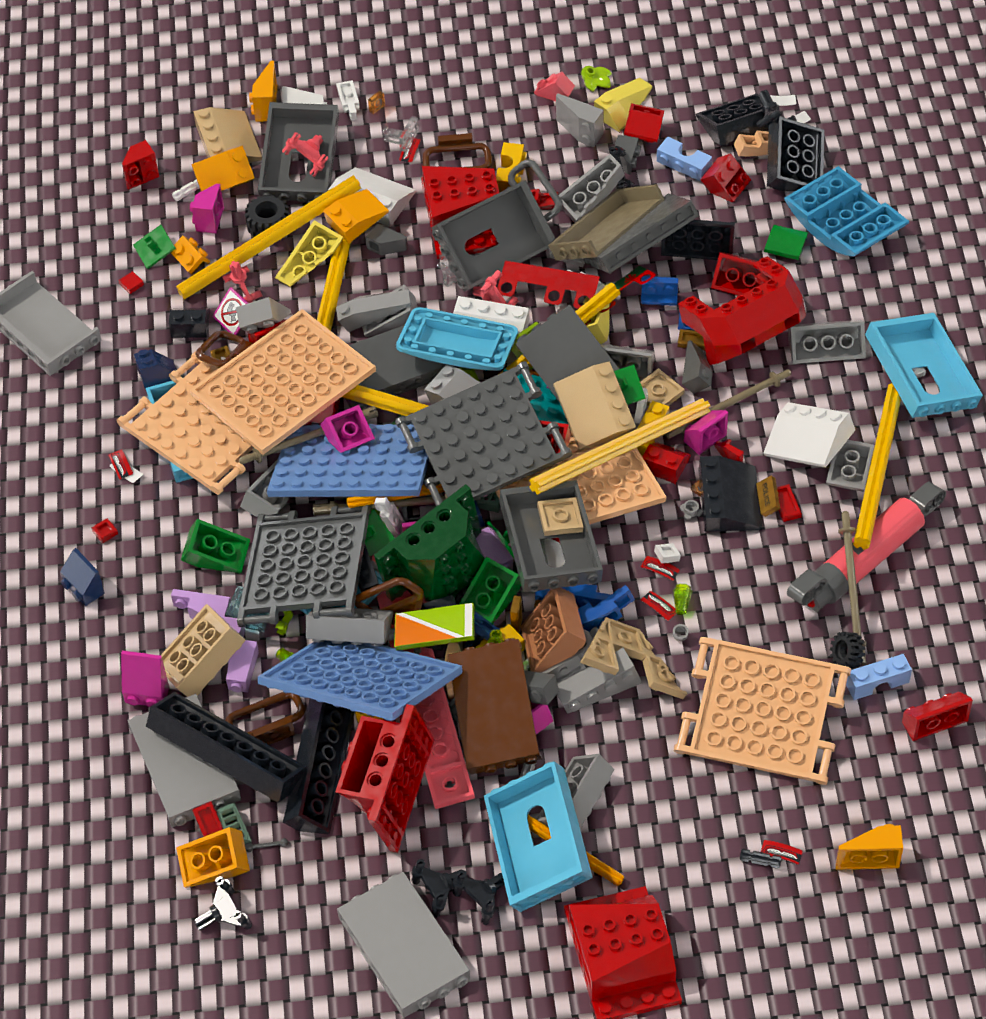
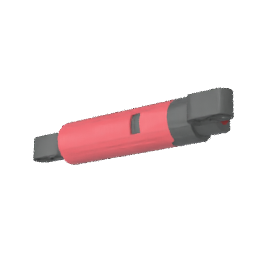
(889, 532)

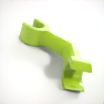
(283, 624)

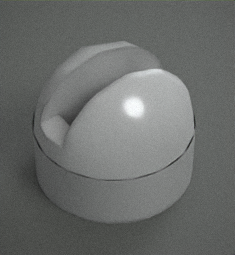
(680, 629)

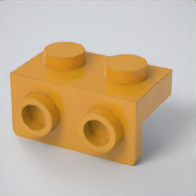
(189, 254)

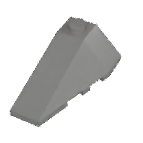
(370, 308)
(256, 498)

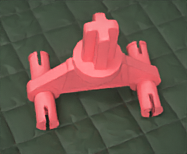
(309, 149)
(238, 276)
(490, 292)

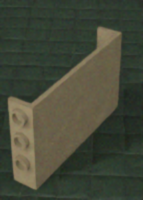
(606, 222)

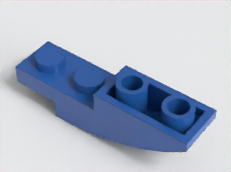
(582, 593)
(609, 608)

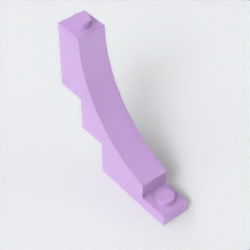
(243, 661)

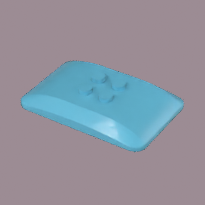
(457, 339)

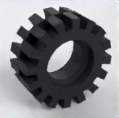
(855, 649)

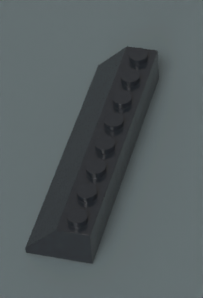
(225, 746)
(323, 752)

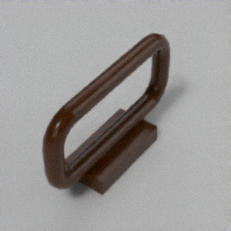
(458, 142)
(243, 345)
(409, 604)
(278, 729)

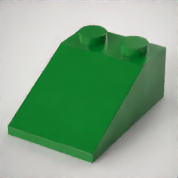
(215, 548)
(492, 589)

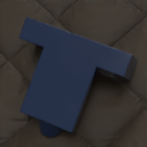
(481, 631)

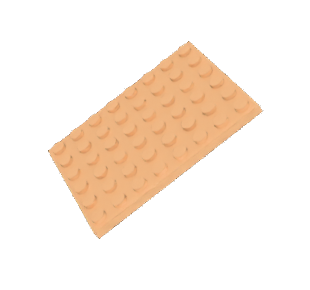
(282, 381)
(611, 488)

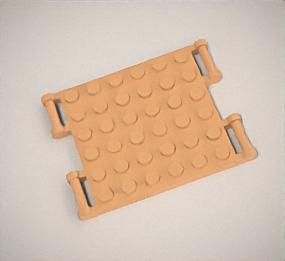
(188, 431)
(762, 710)

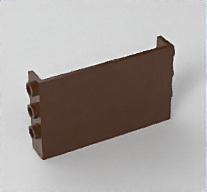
(494, 707)

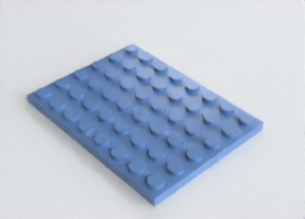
(370, 469)
(360, 677)

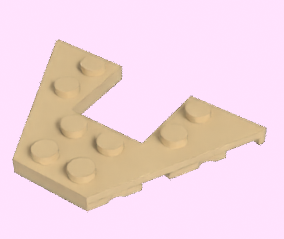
(617, 635)

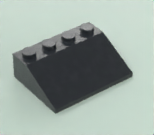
(733, 118)
(794, 154)
(700, 240)
(728, 495)

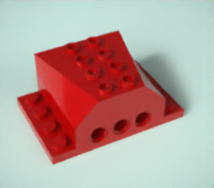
(455, 190)
(386, 771)
(624, 953)

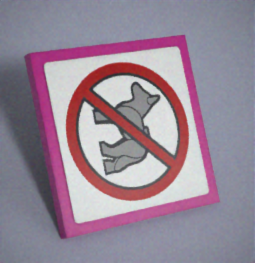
(226, 311)

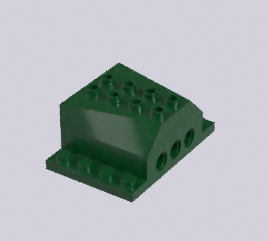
(436, 550)

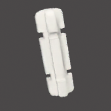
(186, 190)

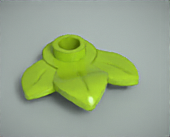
(596, 77)

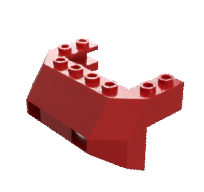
(748, 317)

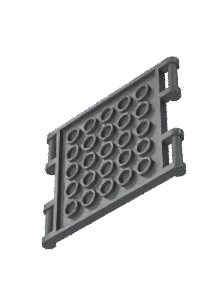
(484, 436)
(304, 564)

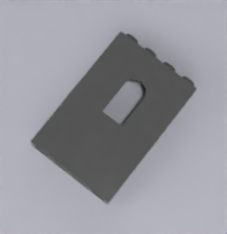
(282, 123)
(515, 224)
(525, 532)

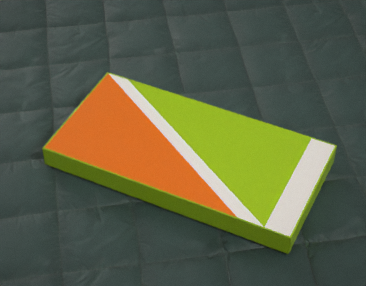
(434, 626)

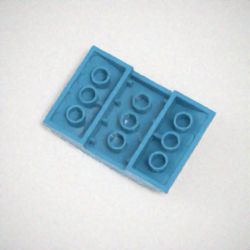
(842, 213)

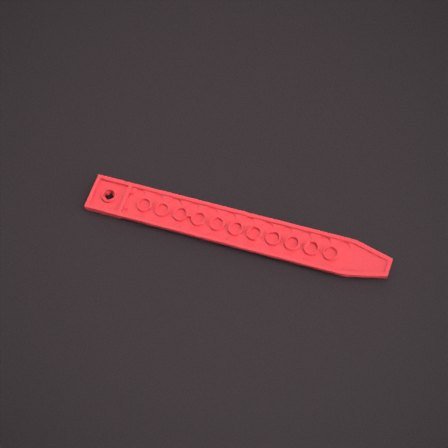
(446, 757)

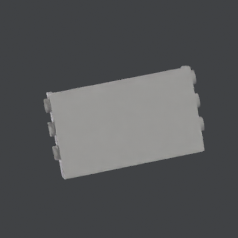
(43, 325)
(180, 776)
(403, 944)

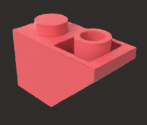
(554, 84)

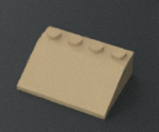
(226, 130)
(594, 406)
(200, 651)

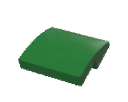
(786, 242)

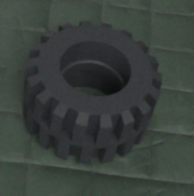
(264, 213)

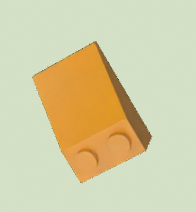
(263, 92)
(227, 169)
(354, 214)
(872, 850)
(212, 857)

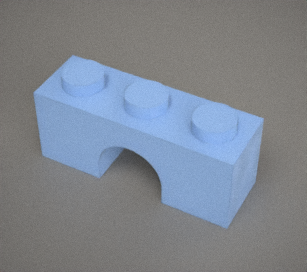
(670, 154)
(891, 670)

